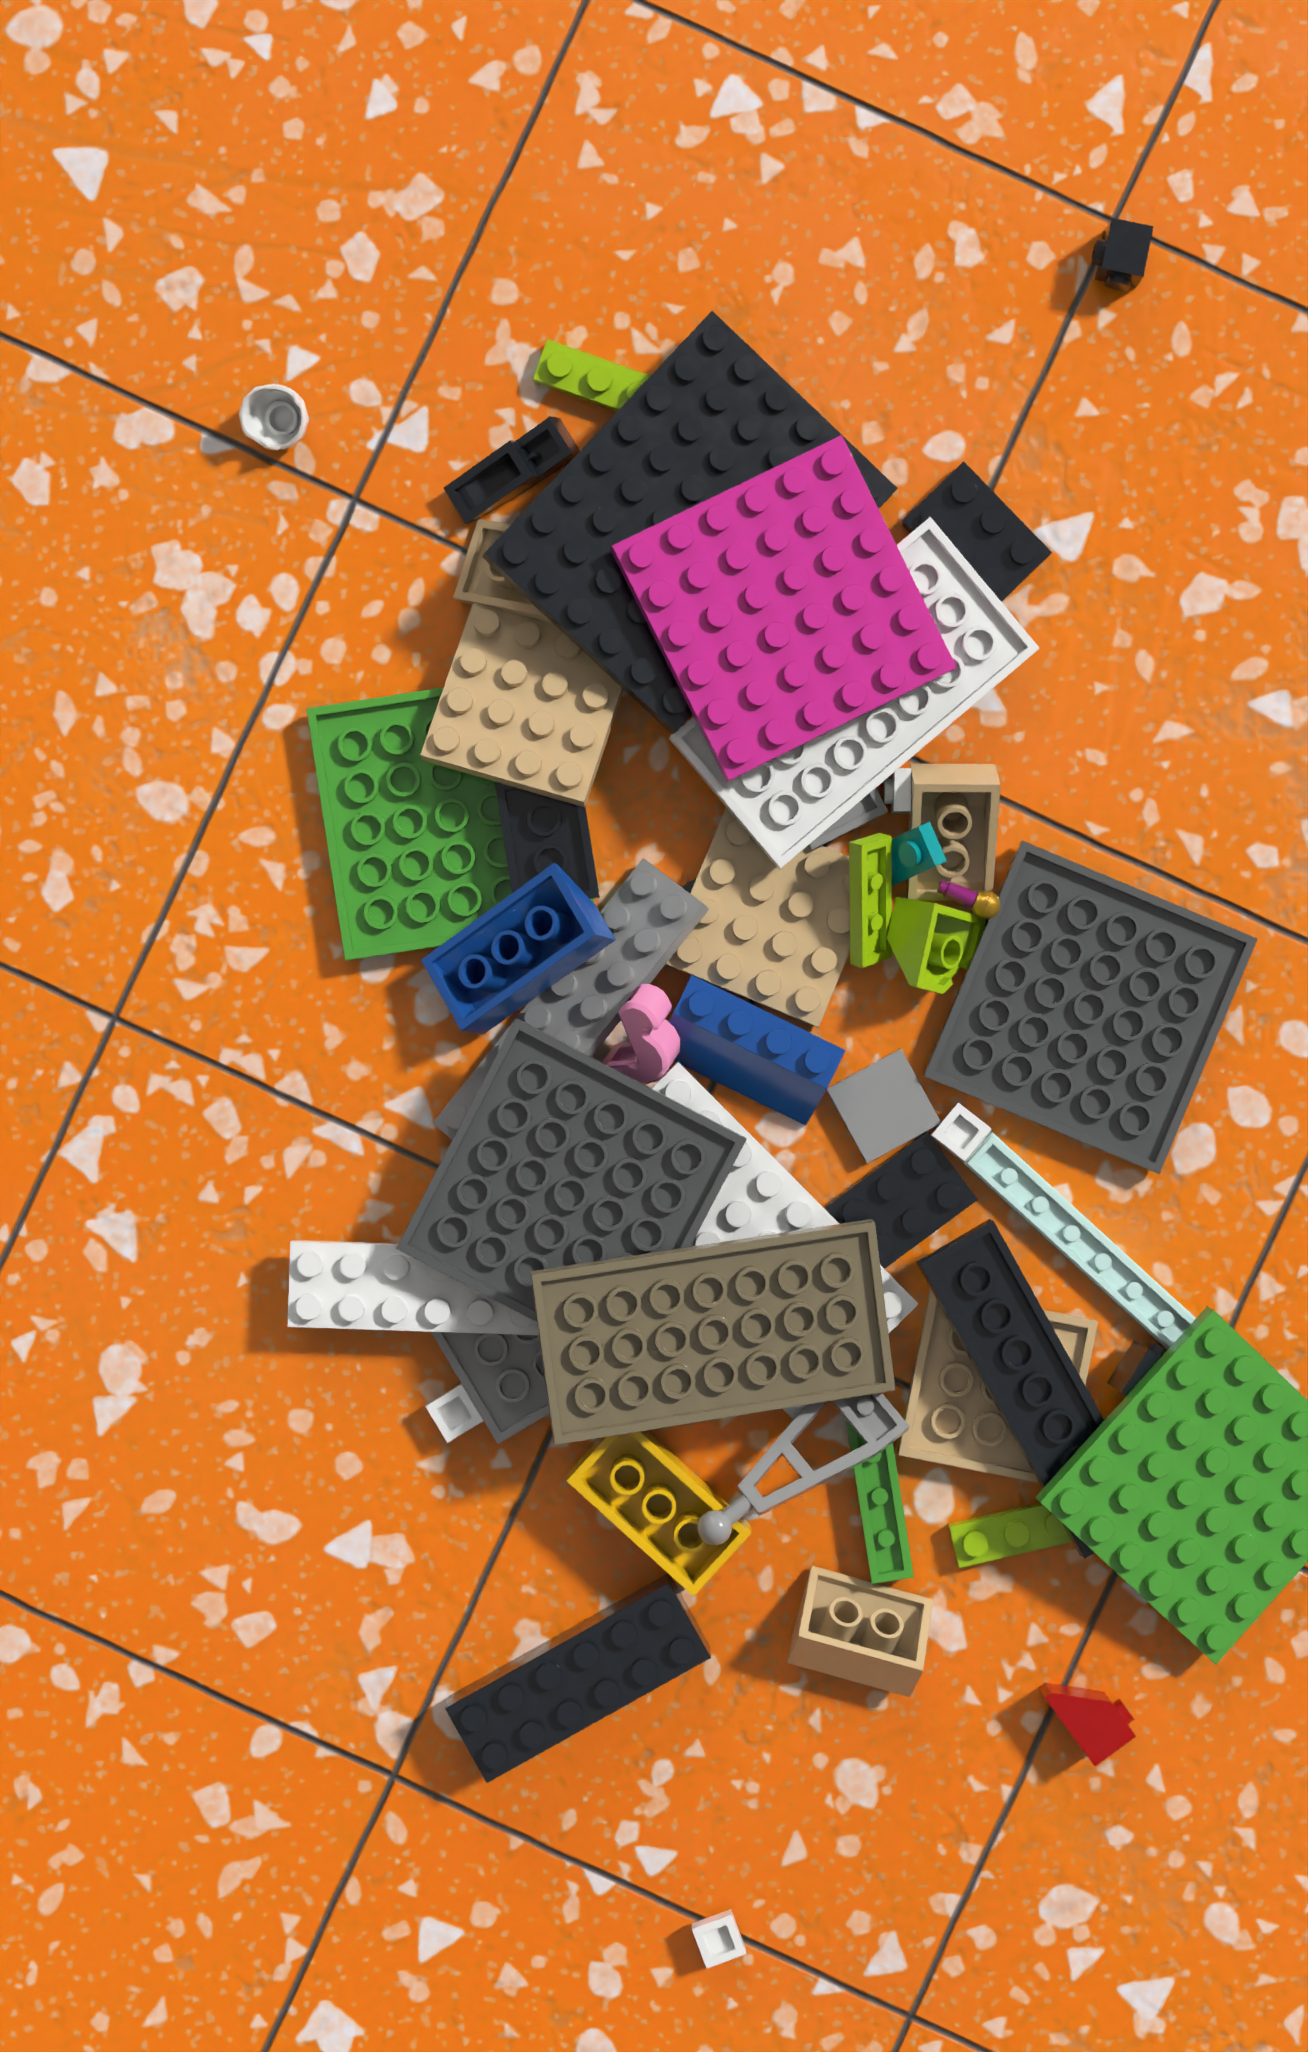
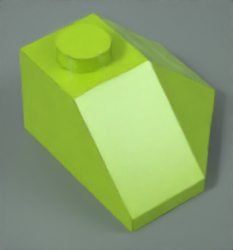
(932, 942)

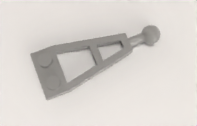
(868, 1415)

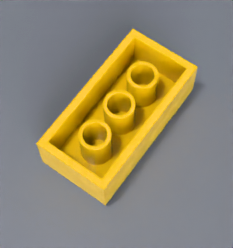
(656, 1504)

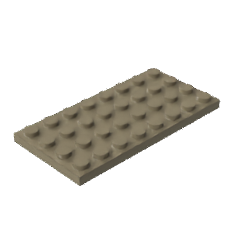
(713, 1331)

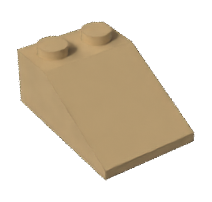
(484, 584)
(964, 813)

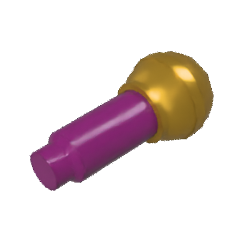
(983, 903)

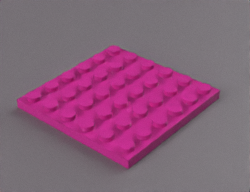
(783, 608)

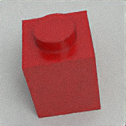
(1091, 1719)

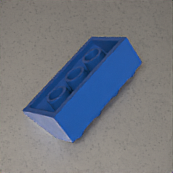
(517, 950)
(753, 1050)

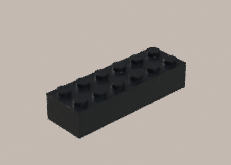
(578, 1677)

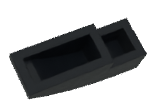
(512, 469)

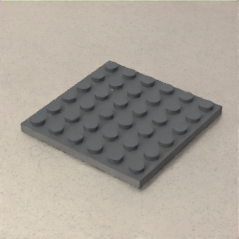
(1090, 1007)
(564, 1171)

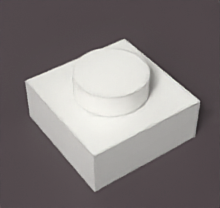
(898, 791)
(961, 1133)
(454, 1413)
(718, 1938)

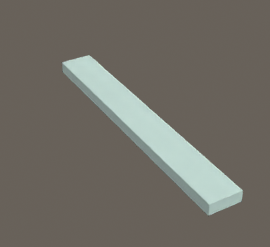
(1079, 1241)

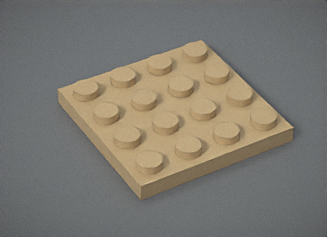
(523, 708)
(770, 928)
(951, 1408)

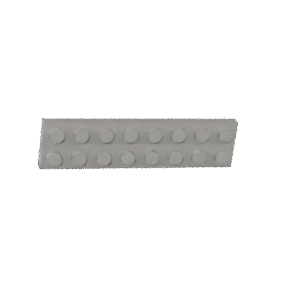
(650, 922)

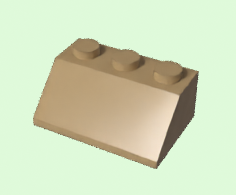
(861, 1631)

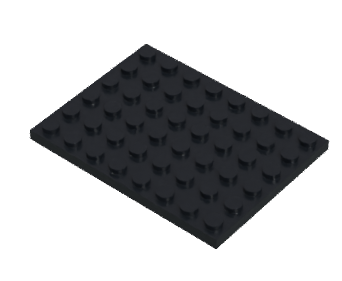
(683, 437)

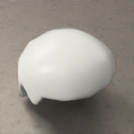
(274, 416)

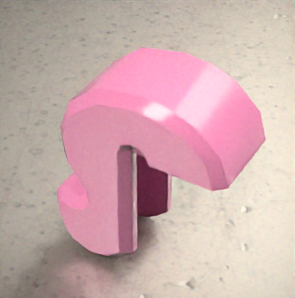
(651, 1037)

